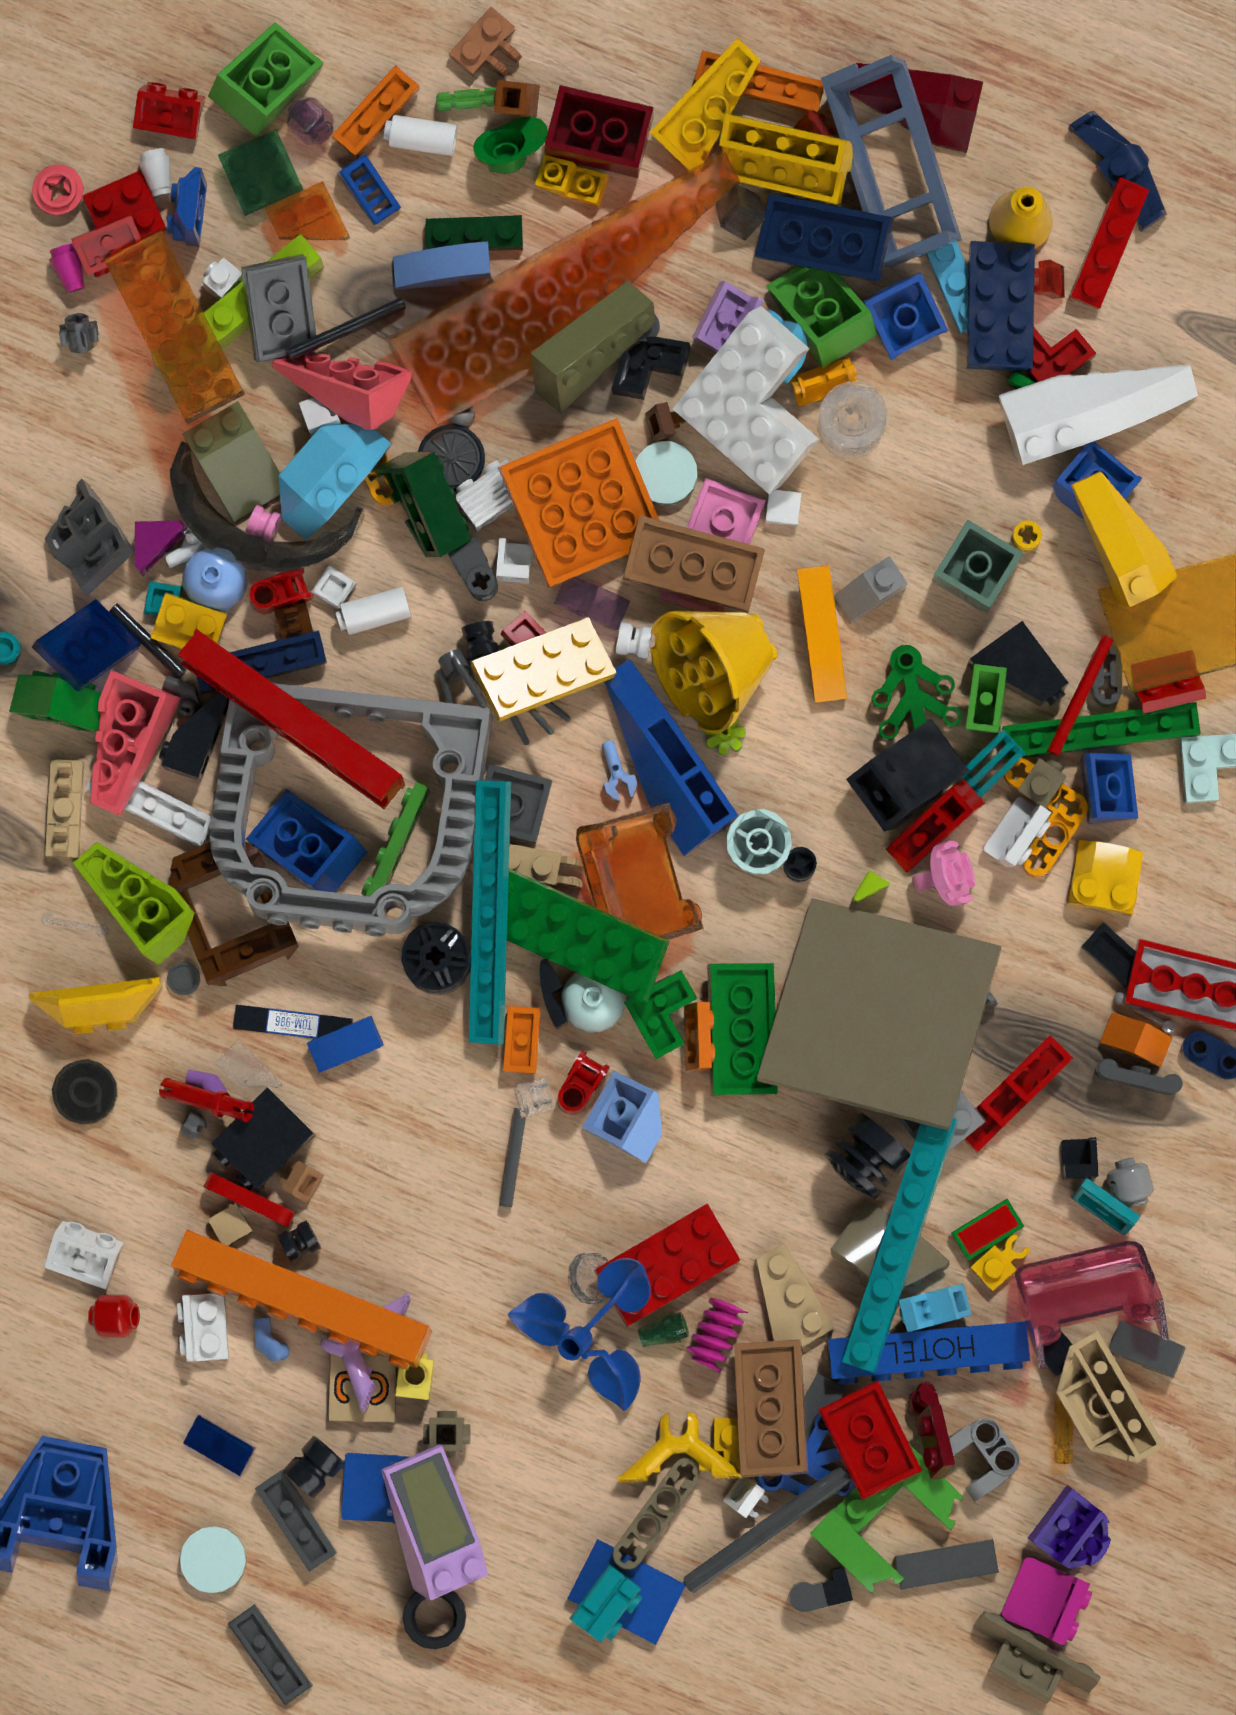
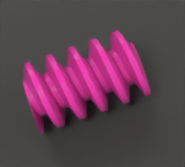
(715, 1333)

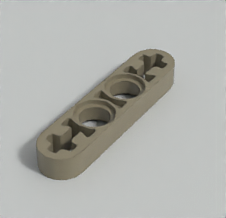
(654, 1512)

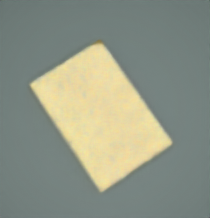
(1181, 629)

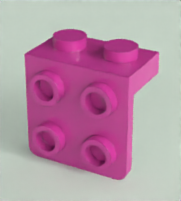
(1046, 1600)

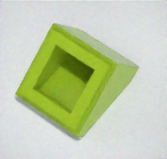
(869, 886)

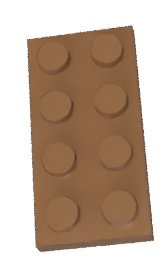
(693, 564)
(771, 1408)

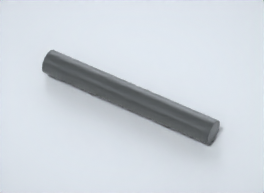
(512, 1159)

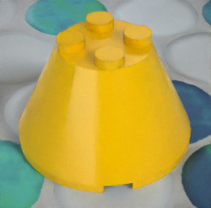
(711, 663)

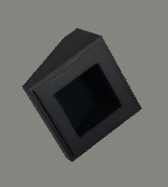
(1055, 1354)

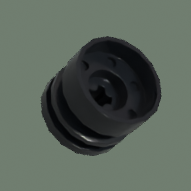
(452, 969)
(867, 1156)

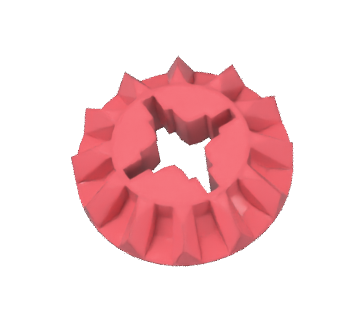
(53, 176)

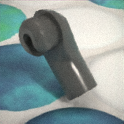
(189, 701)

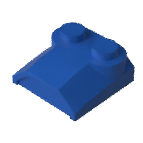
(189, 202)
(905, 314)
(1088, 462)

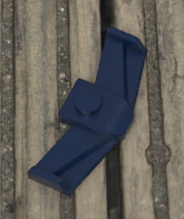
(1120, 160)

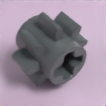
(78, 333)

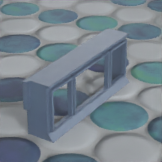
(836, 89)

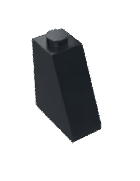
(1028, 666)

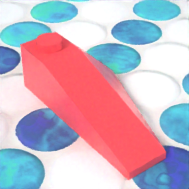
(351, 390)
(130, 730)

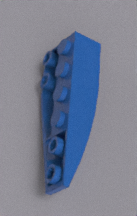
(668, 762)

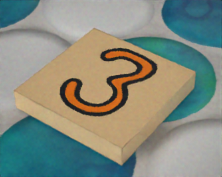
(342, 1399)

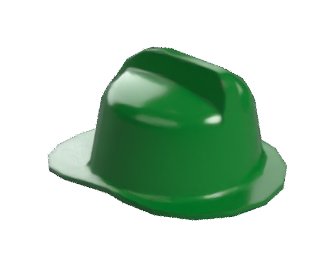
(508, 146)

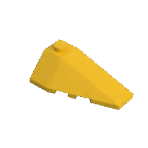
(1127, 547)

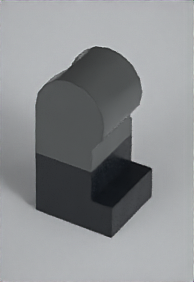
(822, 1594)

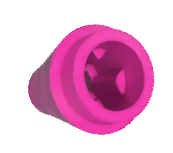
(68, 267)

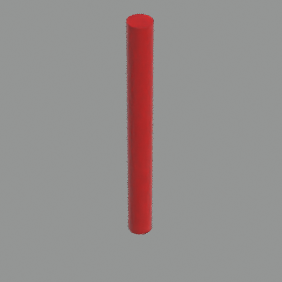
(1080, 695)

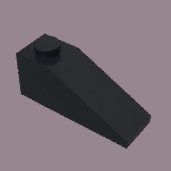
(195, 740)

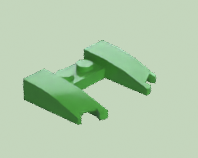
(842, 1526)

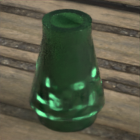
(665, 1330)

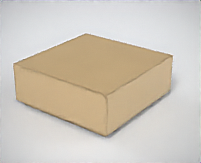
(230, 1225)

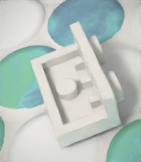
(1016, 831)

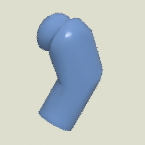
(266, 1343)

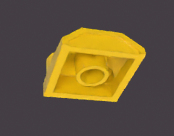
(1105, 877)

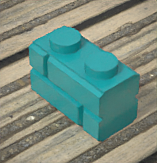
(606, 1603)

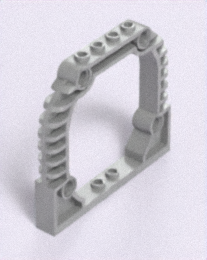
(459, 736)

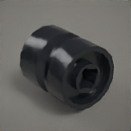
(313, 1467)

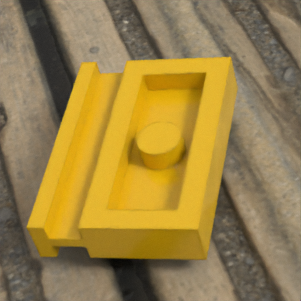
(181, 617)

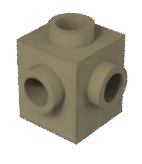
(447, 1419)

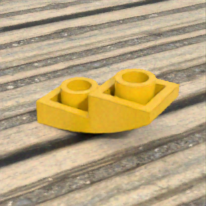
(571, 182)

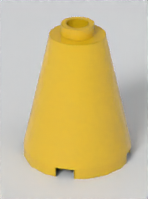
(1021, 217)

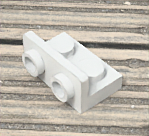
(83, 1254)
(204, 1327)

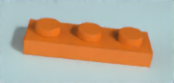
(371, 115)

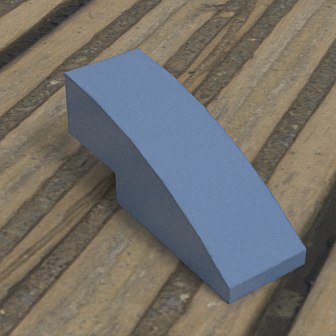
(442, 266)

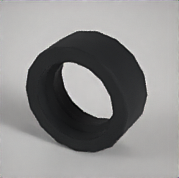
(439, 1641)

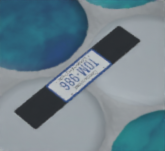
(286, 1022)

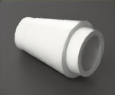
(156, 170)

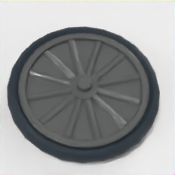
(459, 452)

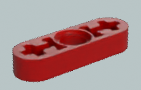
(249, 1199)

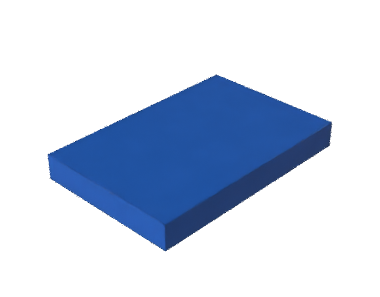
(658, 1591)

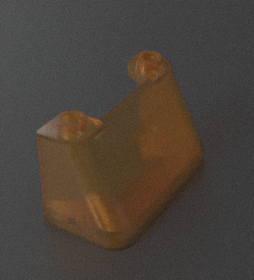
(634, 872)

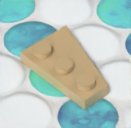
(789, 1299)

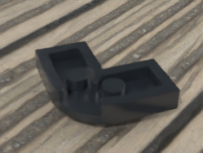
(653, 355)

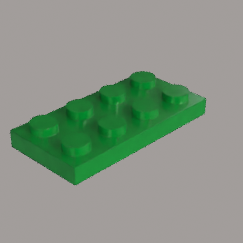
(743, 1019)

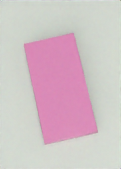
(724, 514)

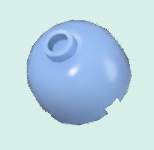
(214, 581)

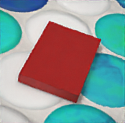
(870, 1440)

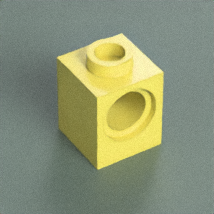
(420, 1391)

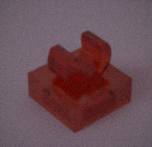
(813, 123)
(1050, 279)

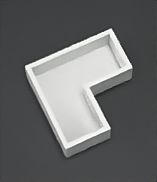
(734, 401)

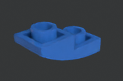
(345, 1044)

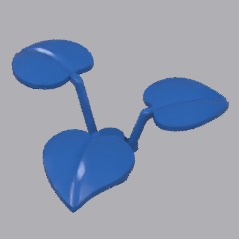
(612, 1375)

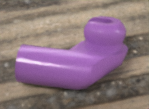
(205, 1081)

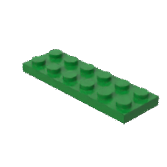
(583, 937)

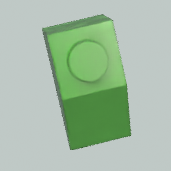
(986, 699)

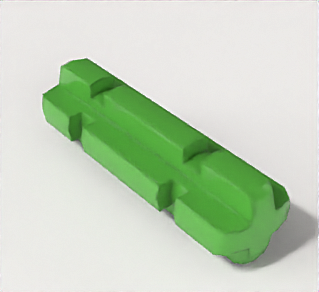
(465, 99)

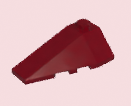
(945, 101)

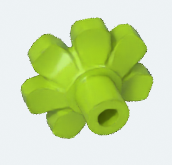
(724, 742)

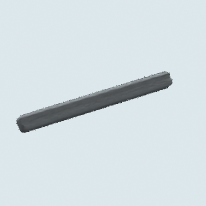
(767, 1529)

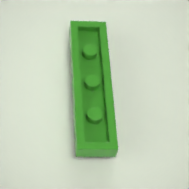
(400, 833)

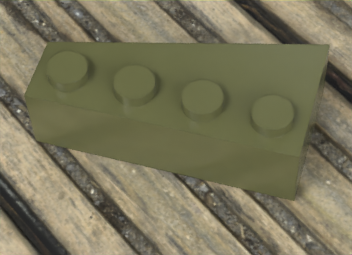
(590, 345)

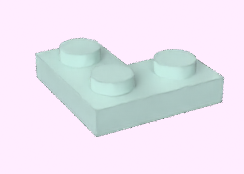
(1200, 761)

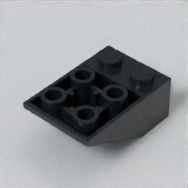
(907, 775)

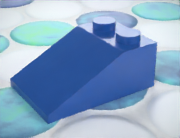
(307, 844)

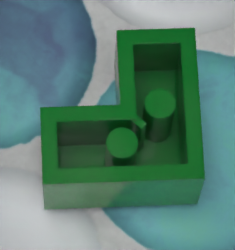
(55, 700)

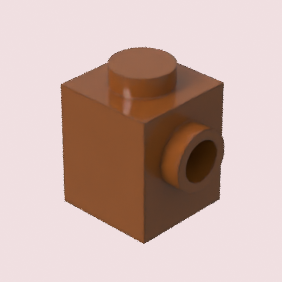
(516, 98)

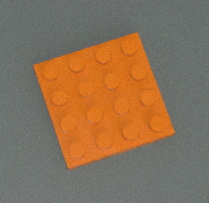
(579, 501)

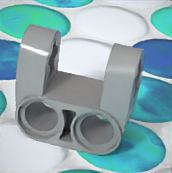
(989, 1451)

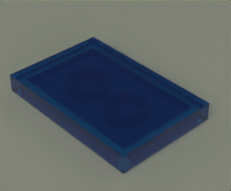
(86, 645)

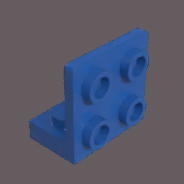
(364, 1487)

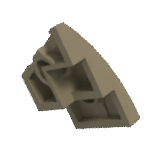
(862, 1240)

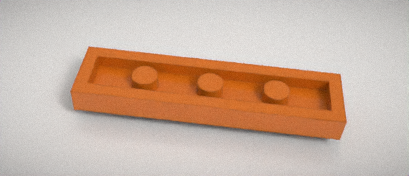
(775, 86)

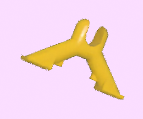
(688, 1443)

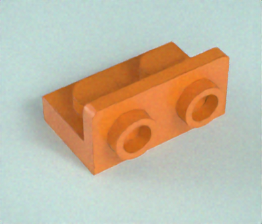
(697, 1029)

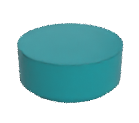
(9, 649)

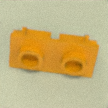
(816, 383)

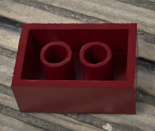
(599, 131)

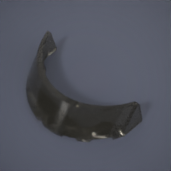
(237, 545)

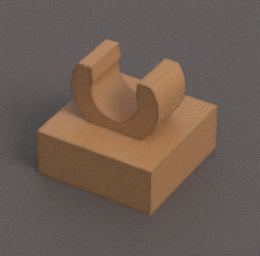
(301, 1181)

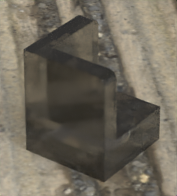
(740, 212)

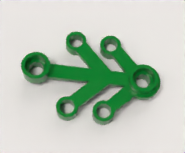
(914, 698)

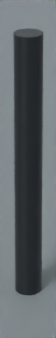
(345, 329)

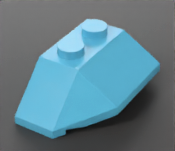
(327, 474)

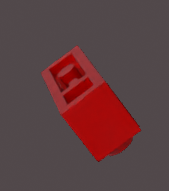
(935, 825)

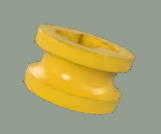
(1017, 539)

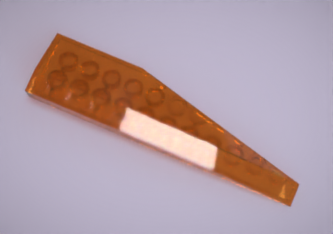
(490, 331)

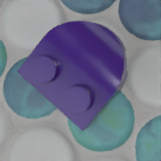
(1072, 1531)

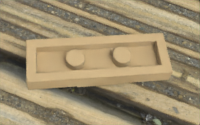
(64, 809)

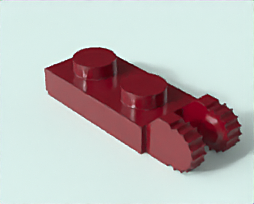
(932, 1430)

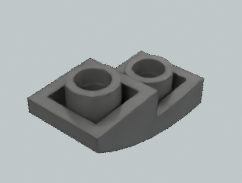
(1146, 1349)

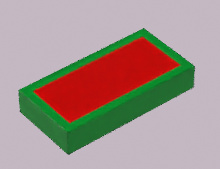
(987, 1229)

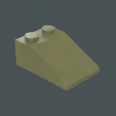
(235, 461)

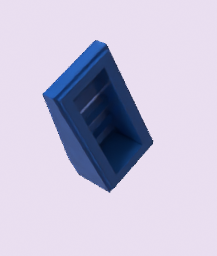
(352, 186)

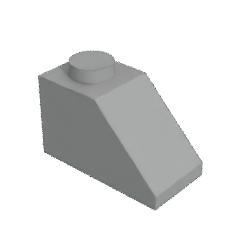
(870, 589)

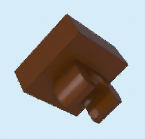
(663, 422)
(293, 620)

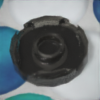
(85, 1092)

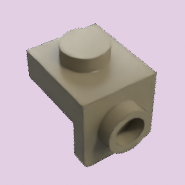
(1043, 781)

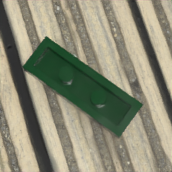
(499, 231)

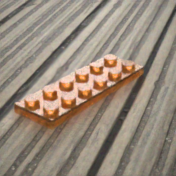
(174, 327)

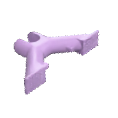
(353, 1360)

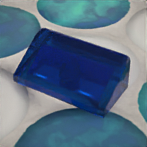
(219, 1445)

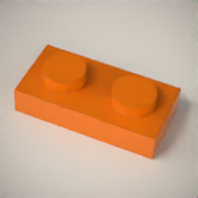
(522, 1040)

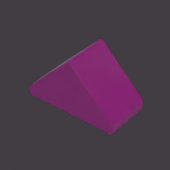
(153, 540)

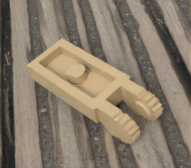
(543, 865)

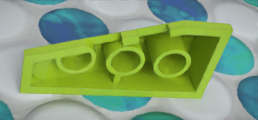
(142, 904)

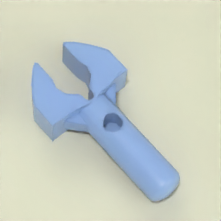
(617, 773)

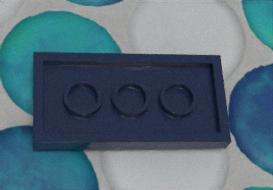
(824, 237)
(1000, 306)

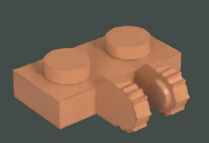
(483, 41)

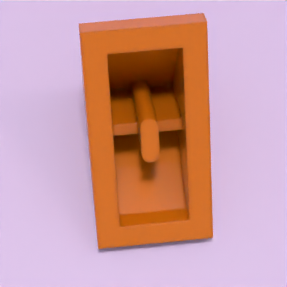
(1136, 1039)

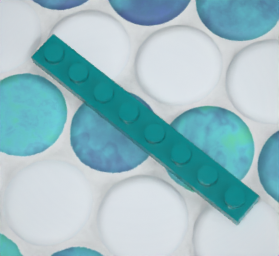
(489, 911)
(898, 1246)

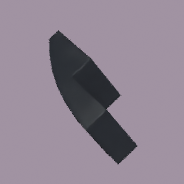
(550, 985)

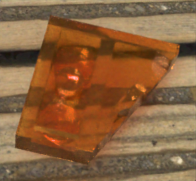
(309, 214)

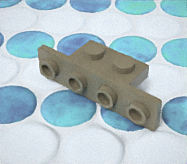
(1031, 1663)

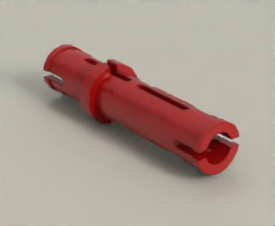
(218, 1103)

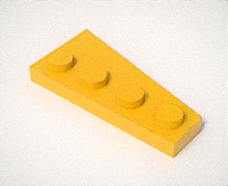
(698, 117)

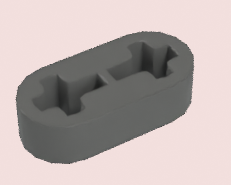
(1115, 680)

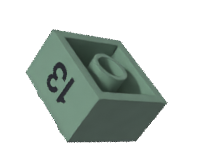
(977, 566)

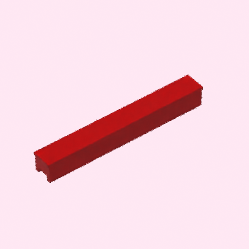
(291, 719)

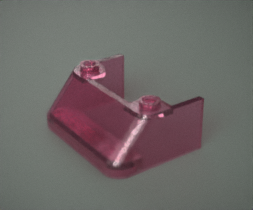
(1085, 1287)

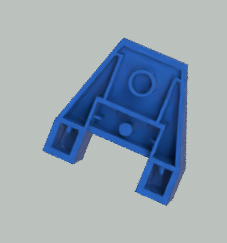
(63, 1504)

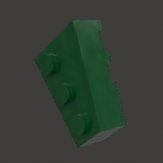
(427, 500)

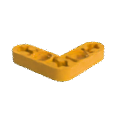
(1057, 819)

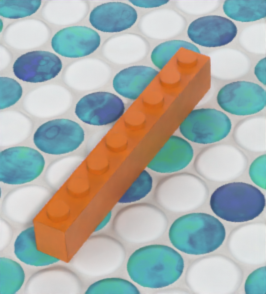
(301, 1299)

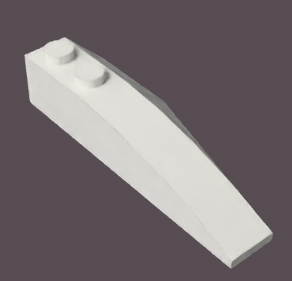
(1088, 407)

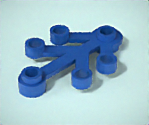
(815, 1461)

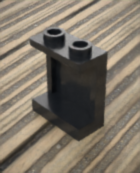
(263, 1142)

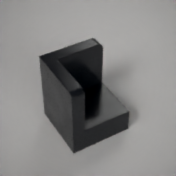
(1079, 1158)

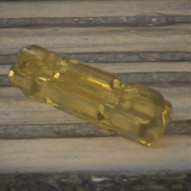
(1063, 1435)

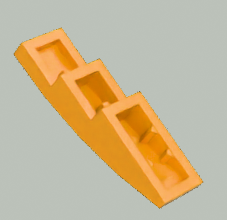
(821, 633)

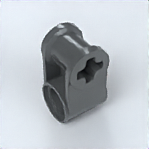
(473, 565)

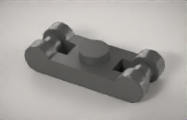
(1138, 1077)

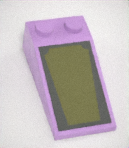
(433, 1524)

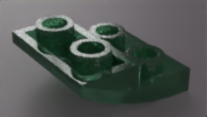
(260, 172)

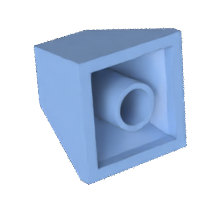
(627, 1117)

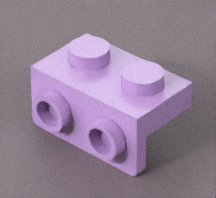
(723, 315)

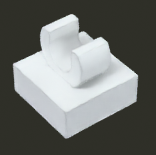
(745, 1496)

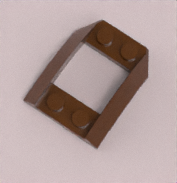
(242, 952)

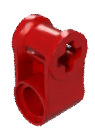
(282, 590)
(582, 1082)

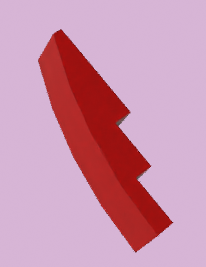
(1018, 1090)

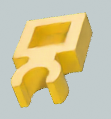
(996, 1265)
(727, 1438)

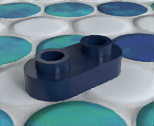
(1212, 1058)

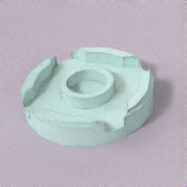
(667, 472)
(213, 1559)

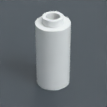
(421, 135)
(373, 611)

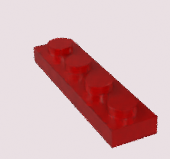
(1108, 243)

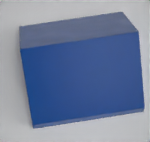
(1109, 787)

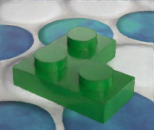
(654, 1018)

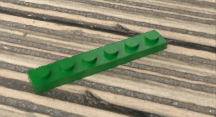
(1108, 730)

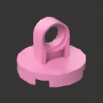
(949, 873)

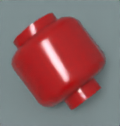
(114, 1316)

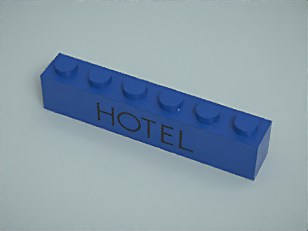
(939, 1351)

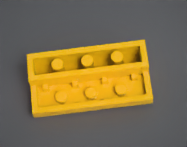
(787, 158)

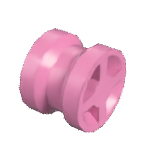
(263, 523)

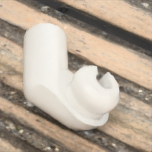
(188, 548)

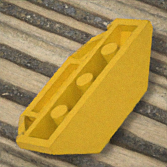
(99, 1004)

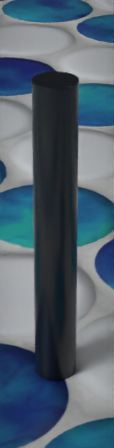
(150, 644)

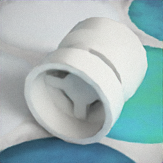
(634, 640)

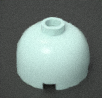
(759, 842)
(591, 1004)

